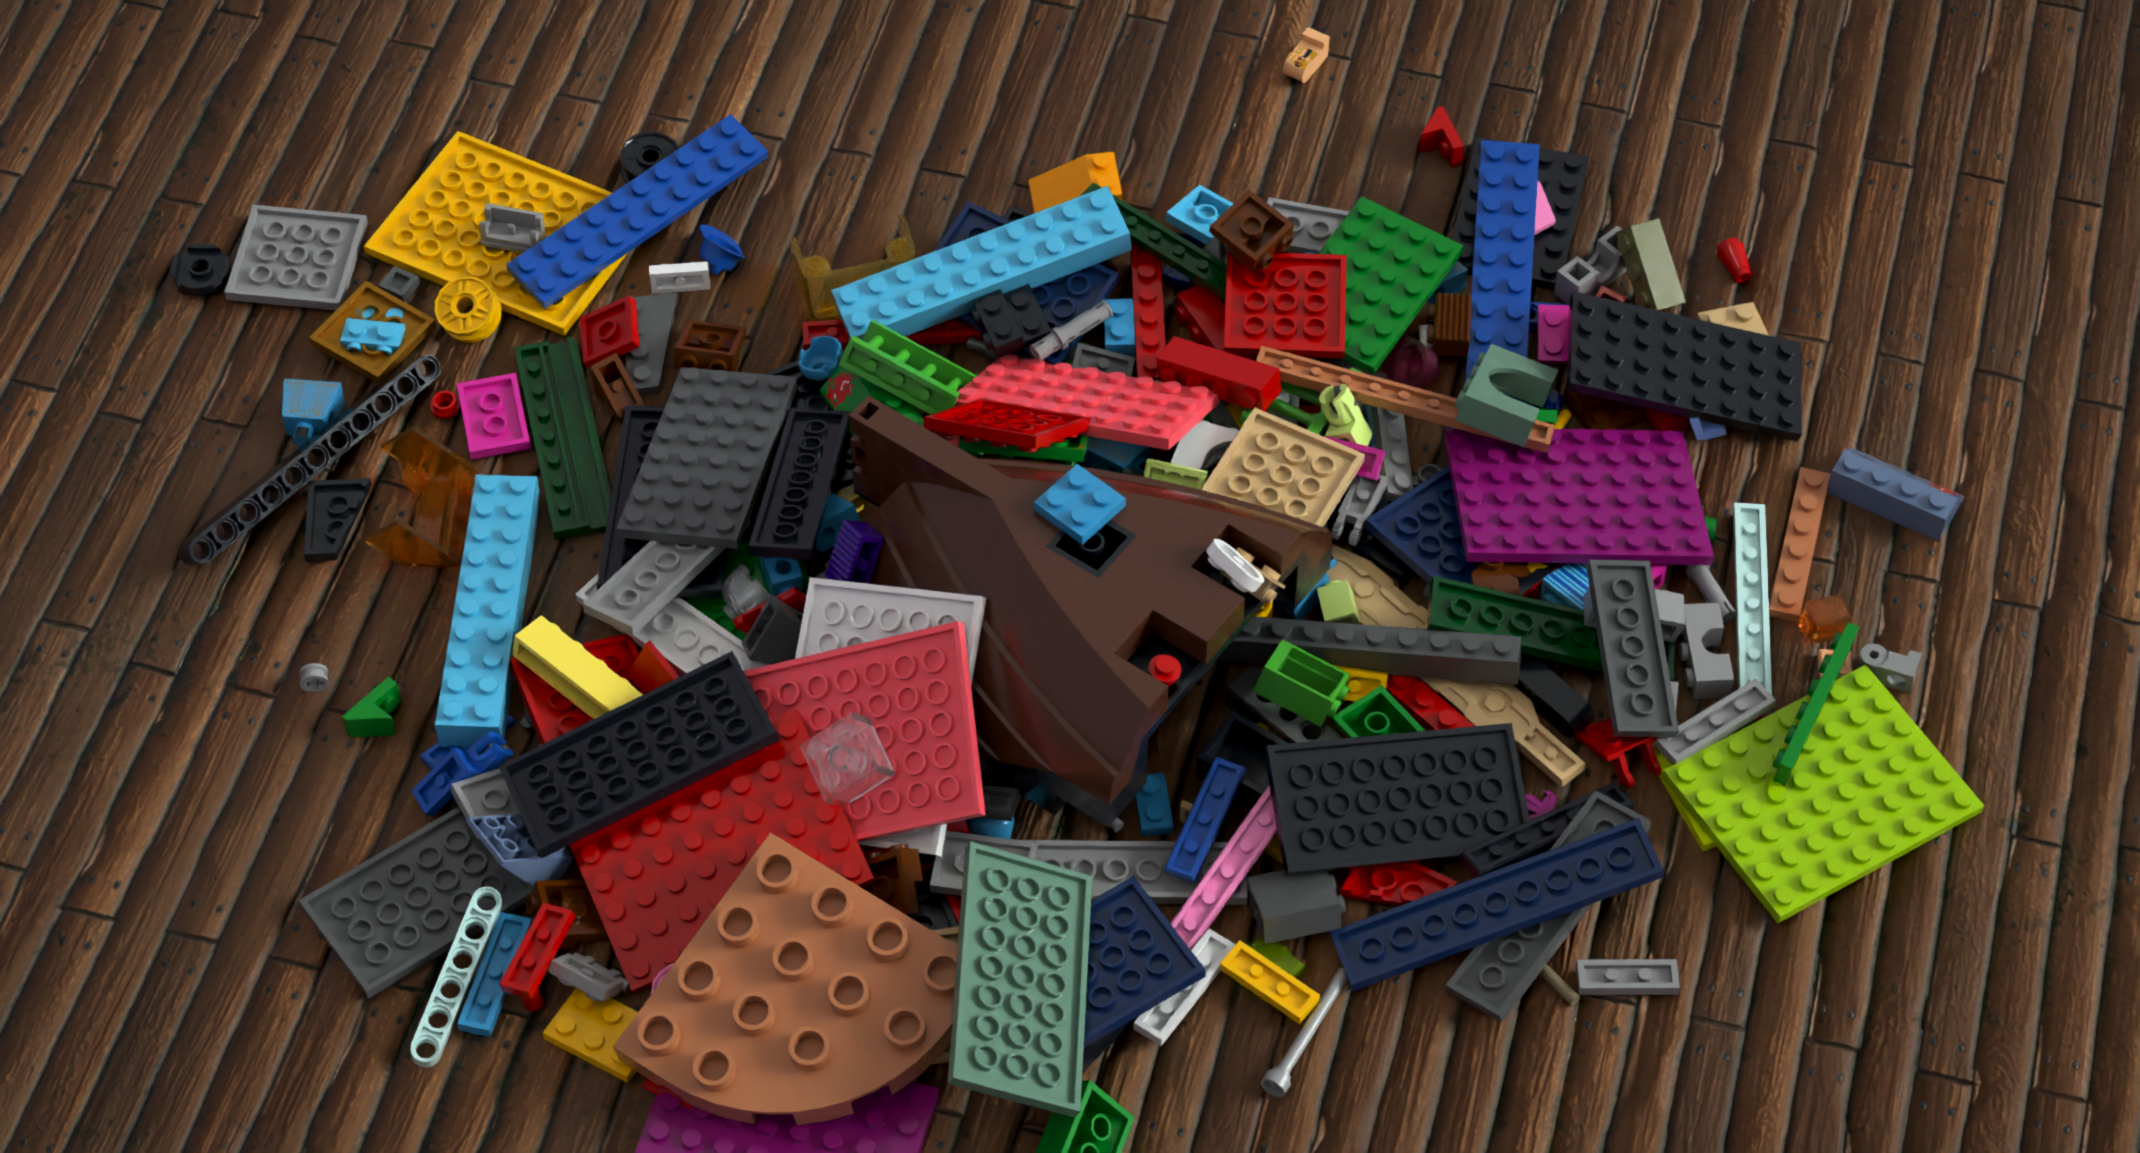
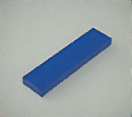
(1204, 820)

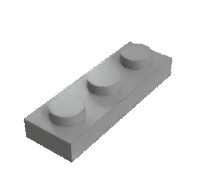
(1627, 977)

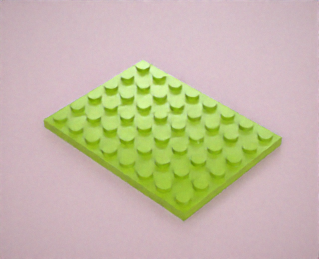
(1852, 803)

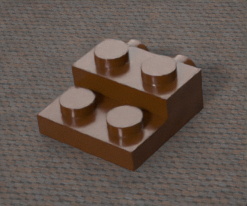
(1253, 231)
(709, 346)
(1602, 413)
(896, 877)
(575, 897)

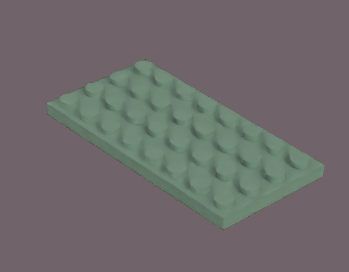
(1021, 980)

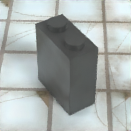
(1294, 904)

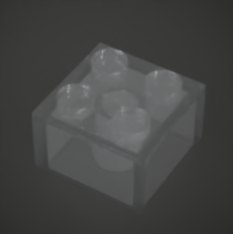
(847, 759)

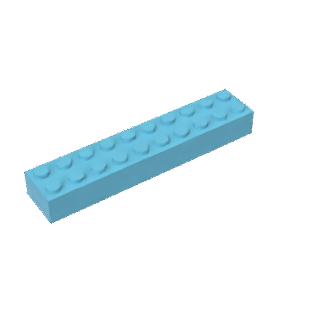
(1003, 258)
(488, 609)

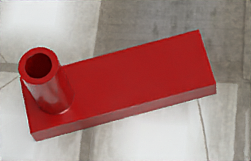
(536, 953)

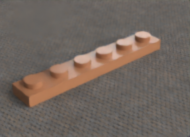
(1799, 545)

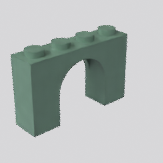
(1484, 401)

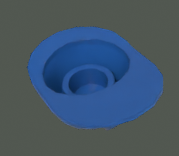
(719, 250)

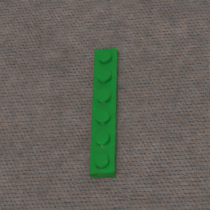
(1810, 711)

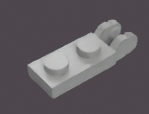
(1358, 506)

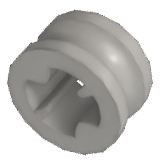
(314, 677)

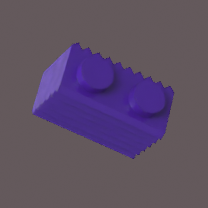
(854, 552)

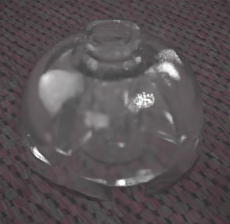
(741, 592)

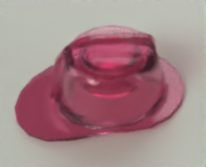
(1411, 362)

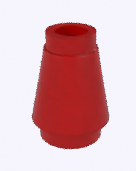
(1734, 258)

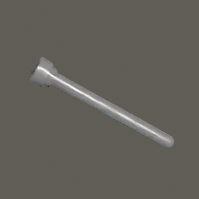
(1277, 1080)

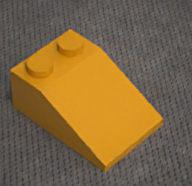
(1073, 179)

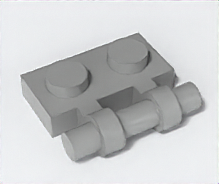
(588, 976)

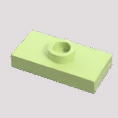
(1175, 473)

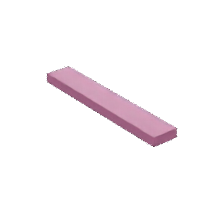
(1227, 872)

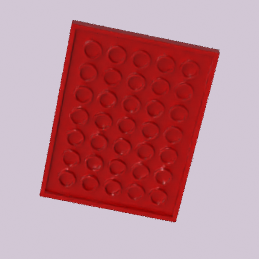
(677, 858)

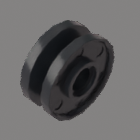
(643, 152)

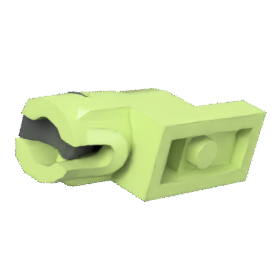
(1344, 415)

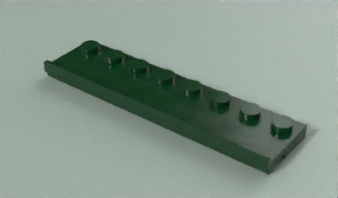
(564, 437)

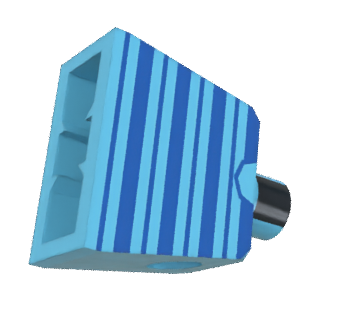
(1566, 585)

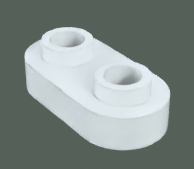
(1226, 558)

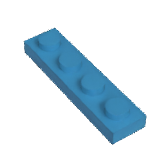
(485, 995)

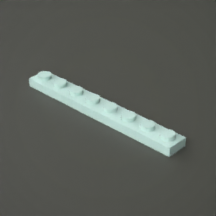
(1751, 595)

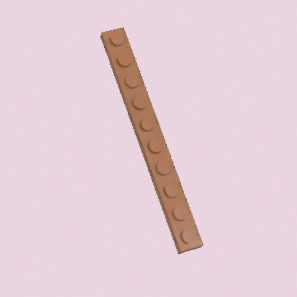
(1385, 393)

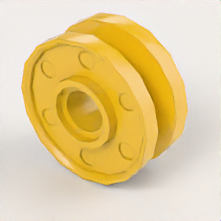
(479, 321)

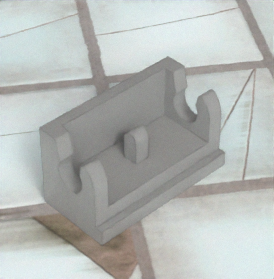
(511, 228)

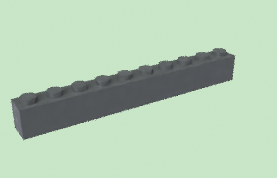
(1384, 649)

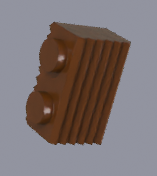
(1450, 324)

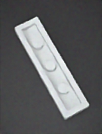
(1164, 1018)

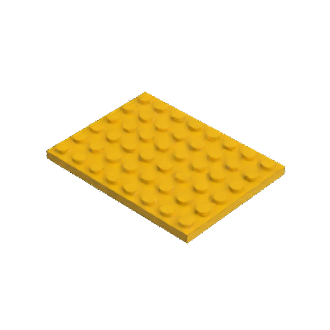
(439, 219)

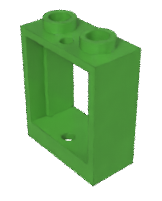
(1302, 683)

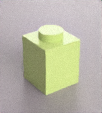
(1338, 602)

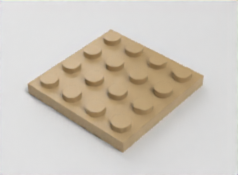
(1285, 469)

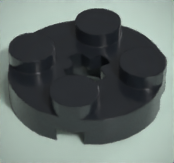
(201, 283)

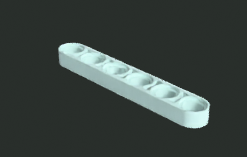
(461, 977)

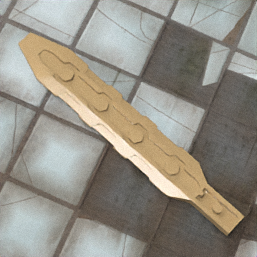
(1481, 702)

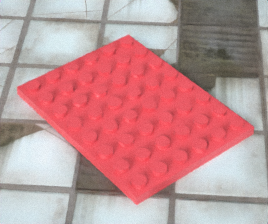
(921, 709)

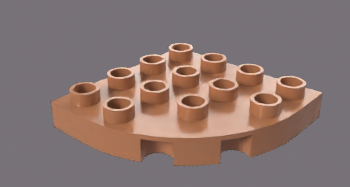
(796, 997)

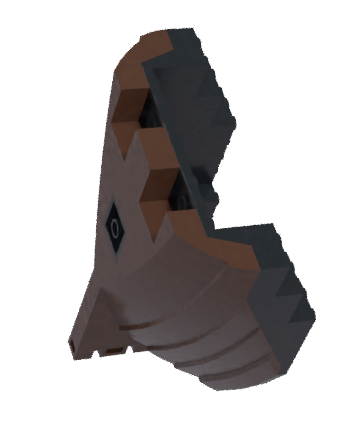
(1067, 623)

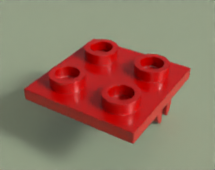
(1601, 740)

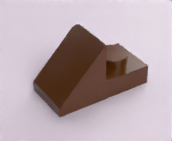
(615, 385)

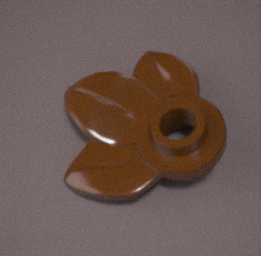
(1499, 575)

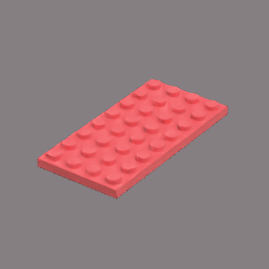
(1119, 405)

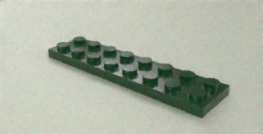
(1544, 627)

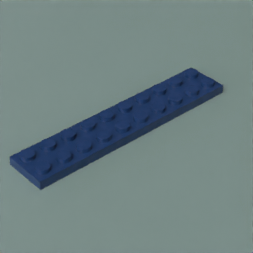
(1496, 904)

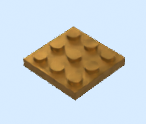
(372, 363)

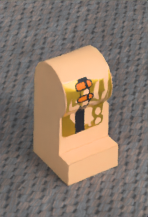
(1307, 55)

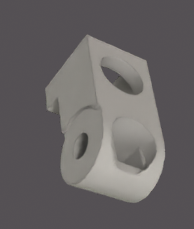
(1890, 667)

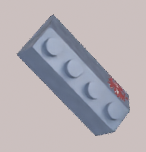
(1893, 493)

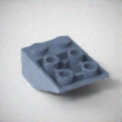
(515, 851)

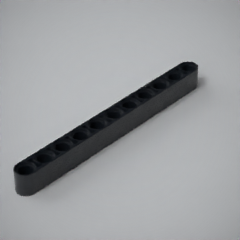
(298, 461)

